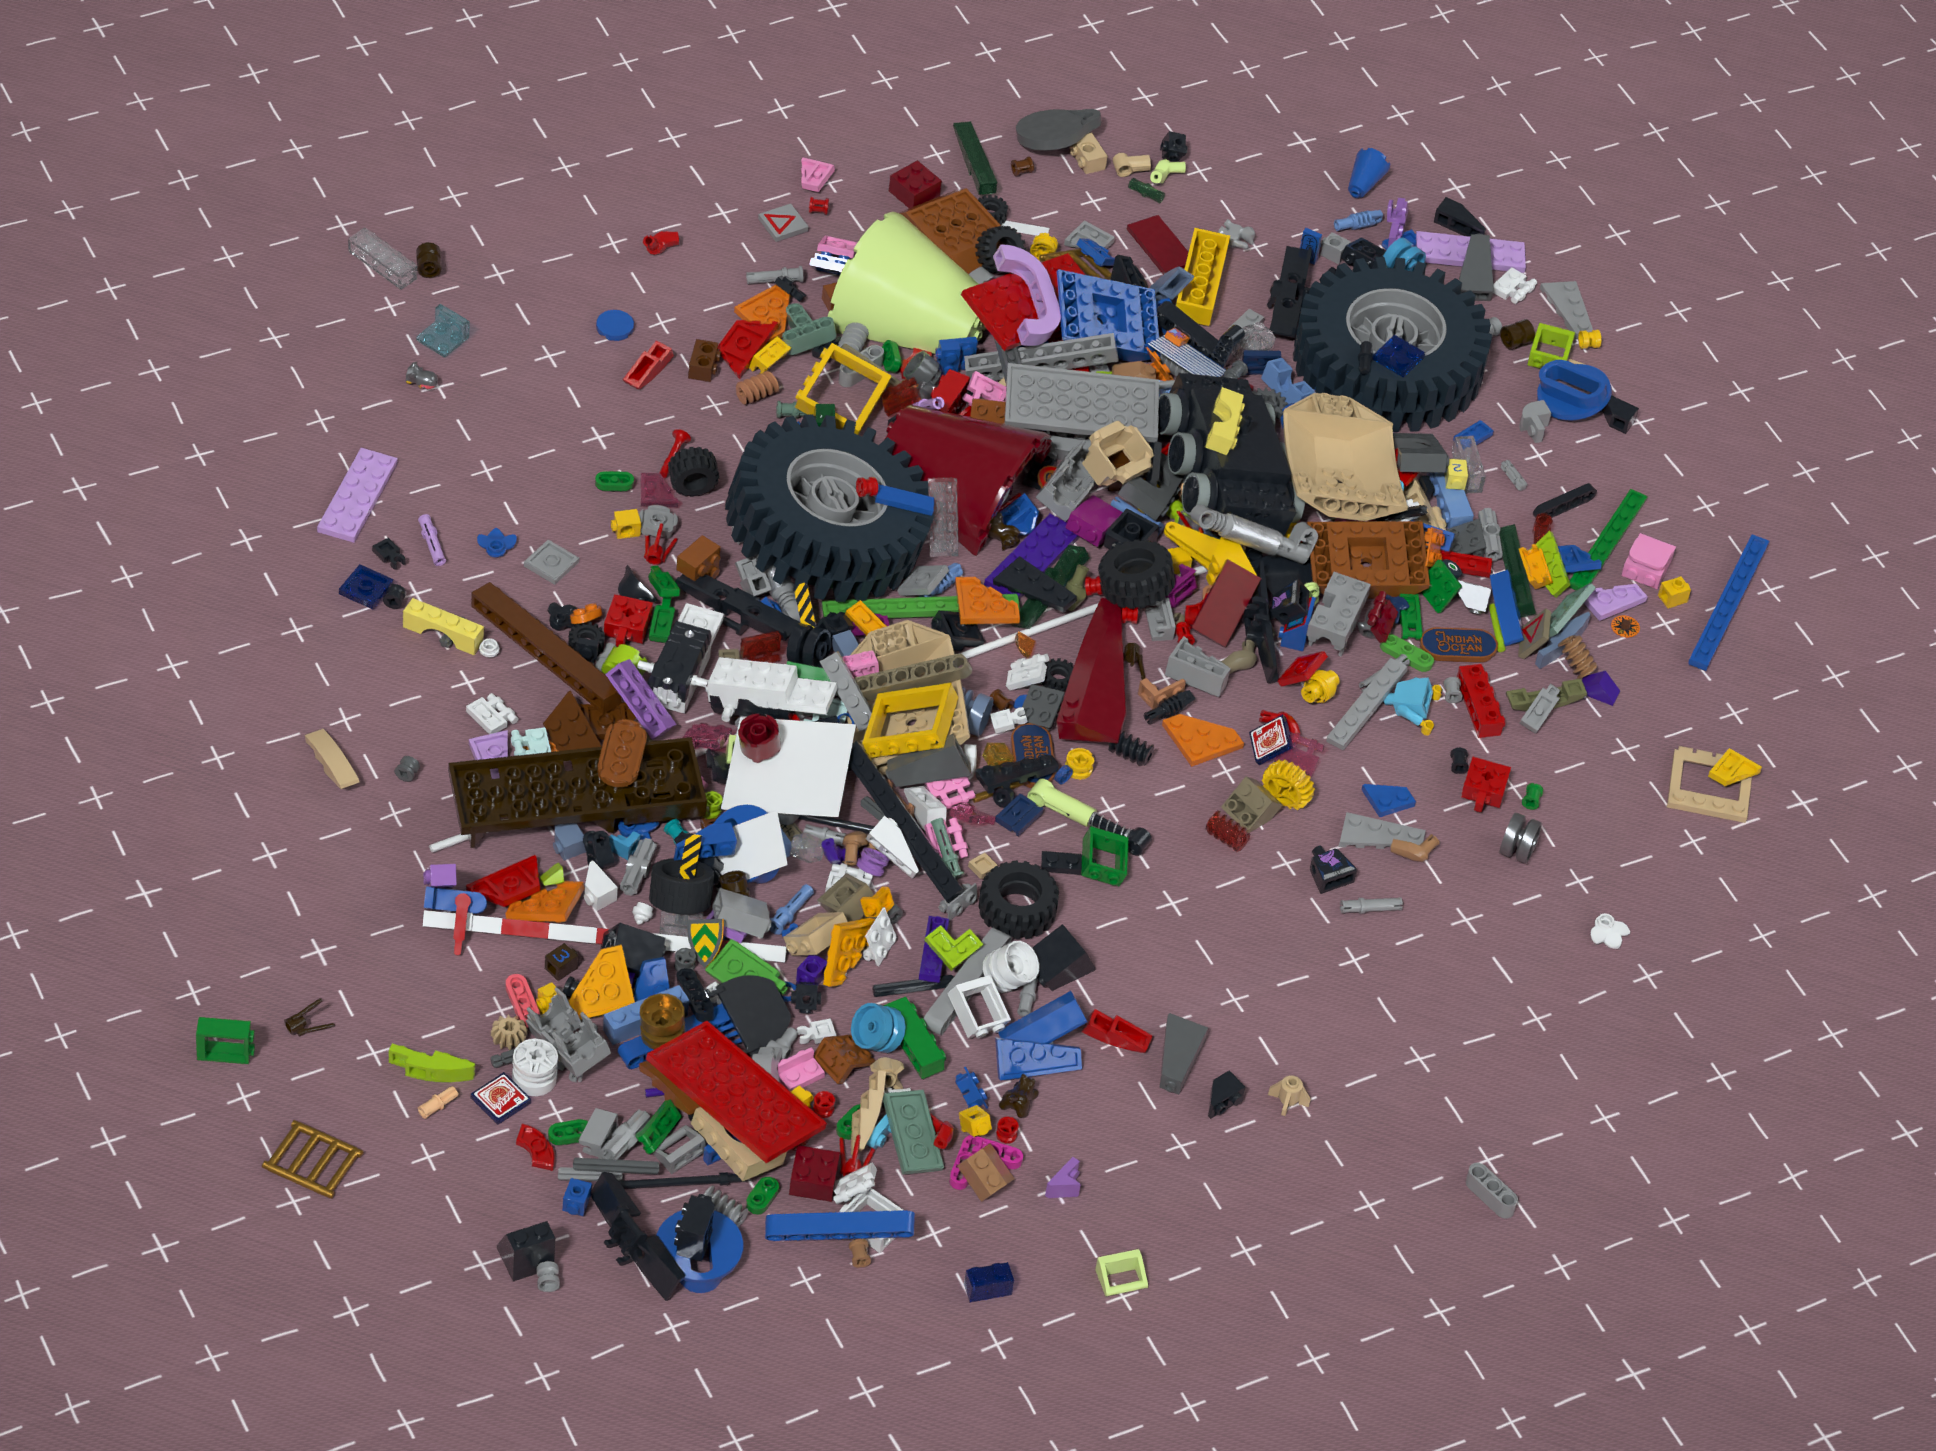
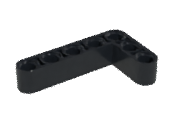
(1219, 351)

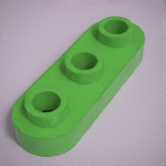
(1418, 658)

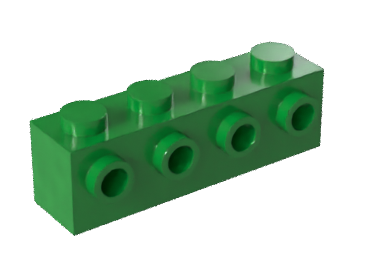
(917, 1041)

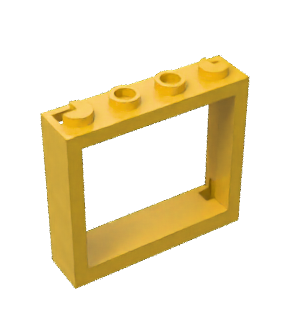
(855, 363)
(908, 699)

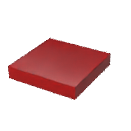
(1302, 668)

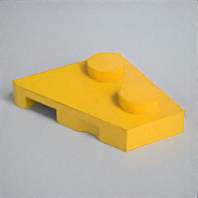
(1733, 768)

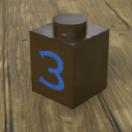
(561, 961)

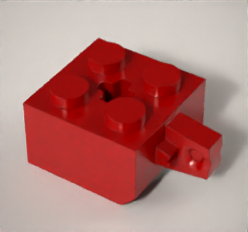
(628, 619)
(1485, 783)

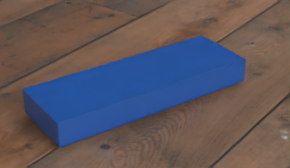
(905, 500)

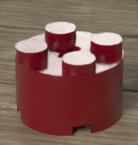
(759, 737)

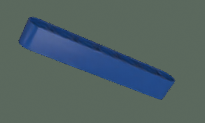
(635, 1051)
(840, 1225)

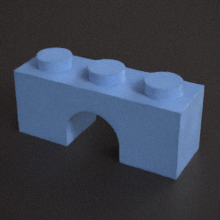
(1278, 377)

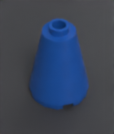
(1367, 171)

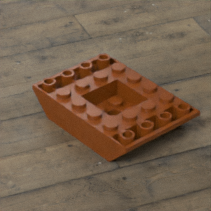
(1391, 547)

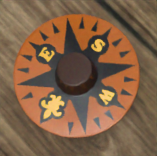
(1625, 626)

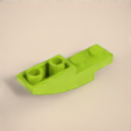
(435, 1068)

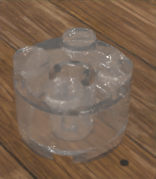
(1256, 338)

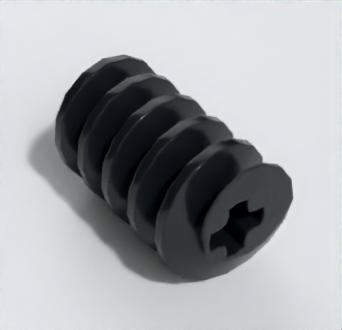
(1132, 749)

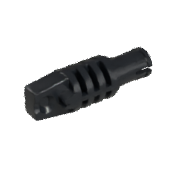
(1170, 706)

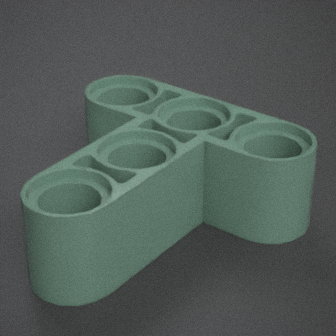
(806, 333)

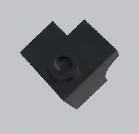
(835, 623)

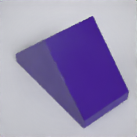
(1601, 687)

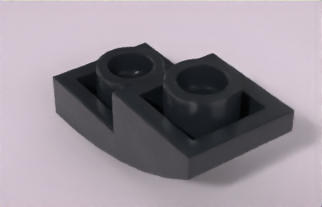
(1031, 477)
(717, 762)

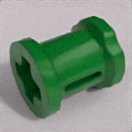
(1533, 793)

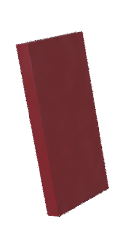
(1159, 243)
(1225, 603)

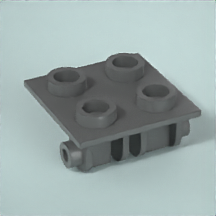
(1468, 538)
(1042, 706)

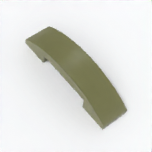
(1569, 692)

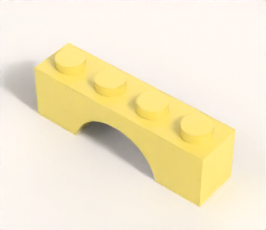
(1223, 434)
(464, 633)

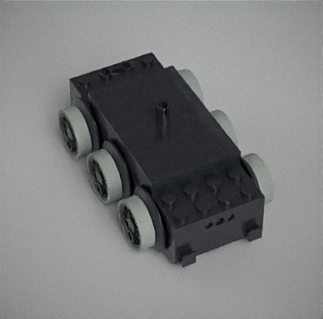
(1246, 481)

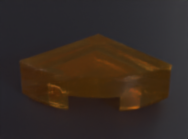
(1024, 644)

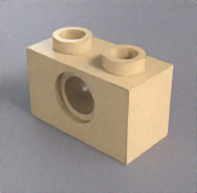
(1089, 154)

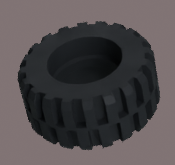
(1136, 574)
(1022, 880)

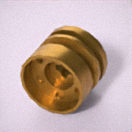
(661, 1019)

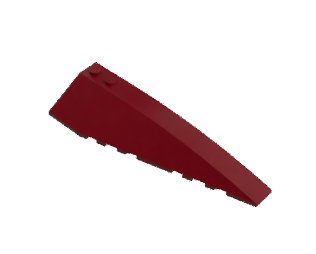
(1096, 689)

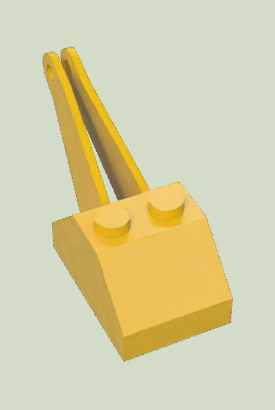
(1207, 549)

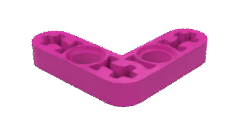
(980, 1143)

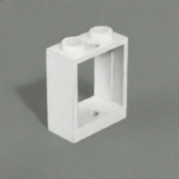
(992, 999)
(878, 1203)

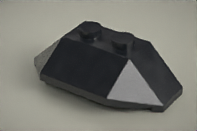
(1127, 272)

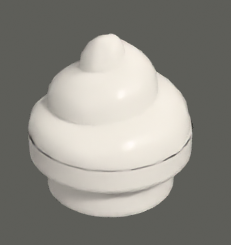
(642, 913)

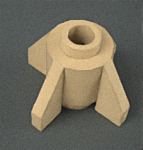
(892, 1068)
(1290, 1092)

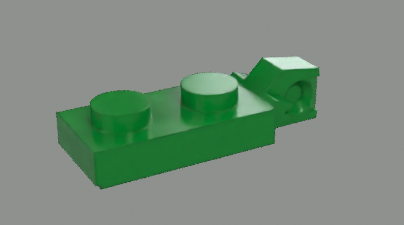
(663, 583)
(662, 621)

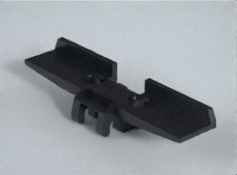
(1283, 292)
(769, 619)
(1261, 629)
(618, 1211)

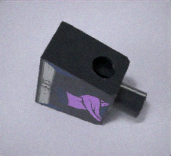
(1290, 603)
(1331, 869)

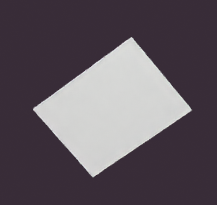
(757, 847)

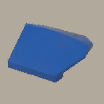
(1021, 515)

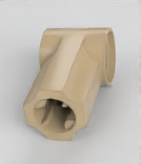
(1126, 165)

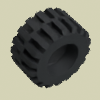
(987, 245)
(693, 471)

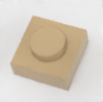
(981, 865)

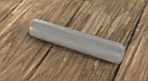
(567, 1173)

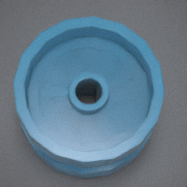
(1404, 249)
(878, 1027)

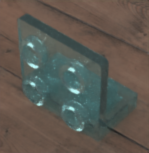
(446, 332)

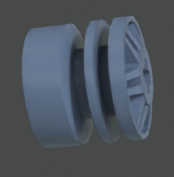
(977, 711)

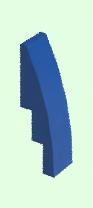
(1506, 608)

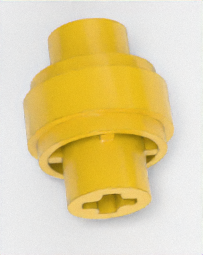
(1320, 686)

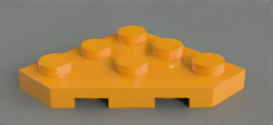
(845, 948)
(604, 985)

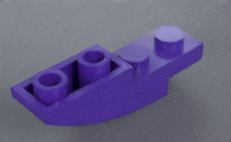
(931, 964)

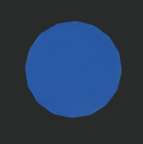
(615, 325)

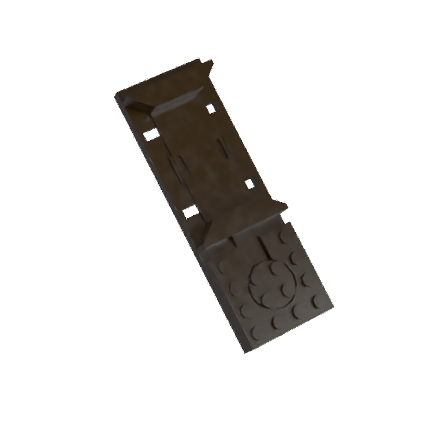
(540, 793)

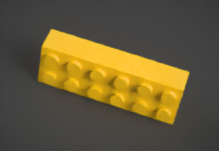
(1206, 263)

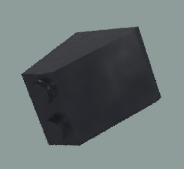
(636, 945)
(1061, 959)
(527, 1249)

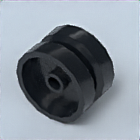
(808, 645)

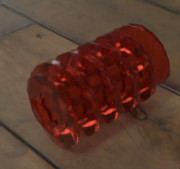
(1226, 832)

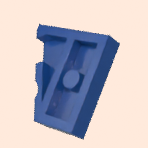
(1096, 251)
(1576, 559)
(1388, 799)
(652, 979)

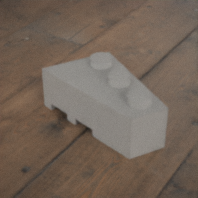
(1197, 668)

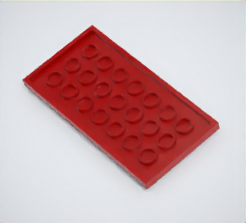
(1008, 301)
(736, 1091)

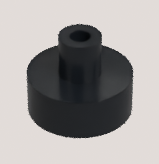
(1003, 797)

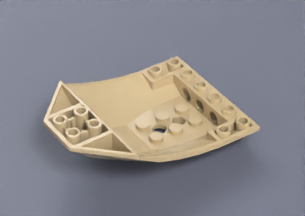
(1346, 442)
(902, 646)

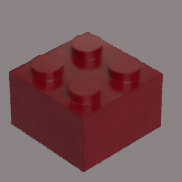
(914, 184)
(814, 1173)

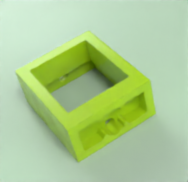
(1552, 336)

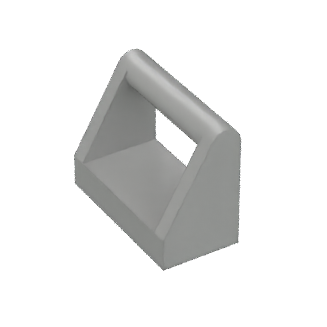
(682, 1155)

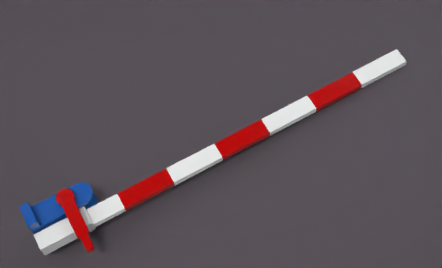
(469, 903)

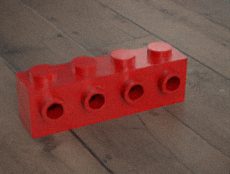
(1480, 701)

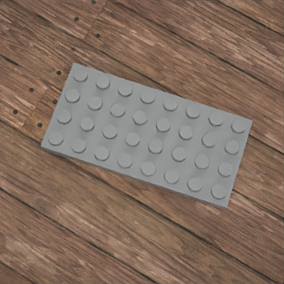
(1079, 400)

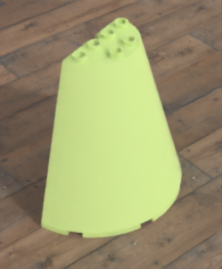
(904, 289)

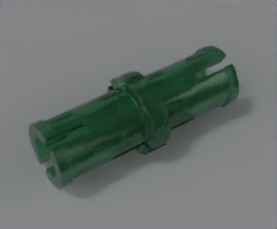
(1146, 190)

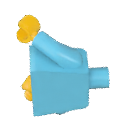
(1413, 701)

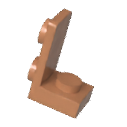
(1152, 696)

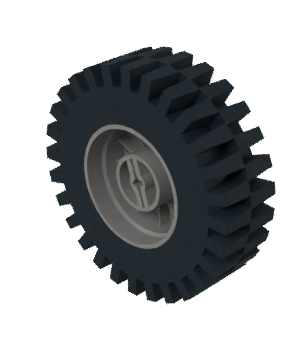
(1373, 308)
(827, 530)

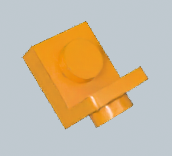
(873, 905)

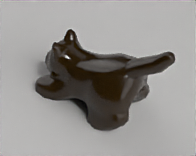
(1004, 533)
(1020, 1096)

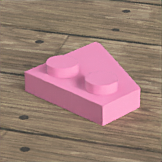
(815, 174)

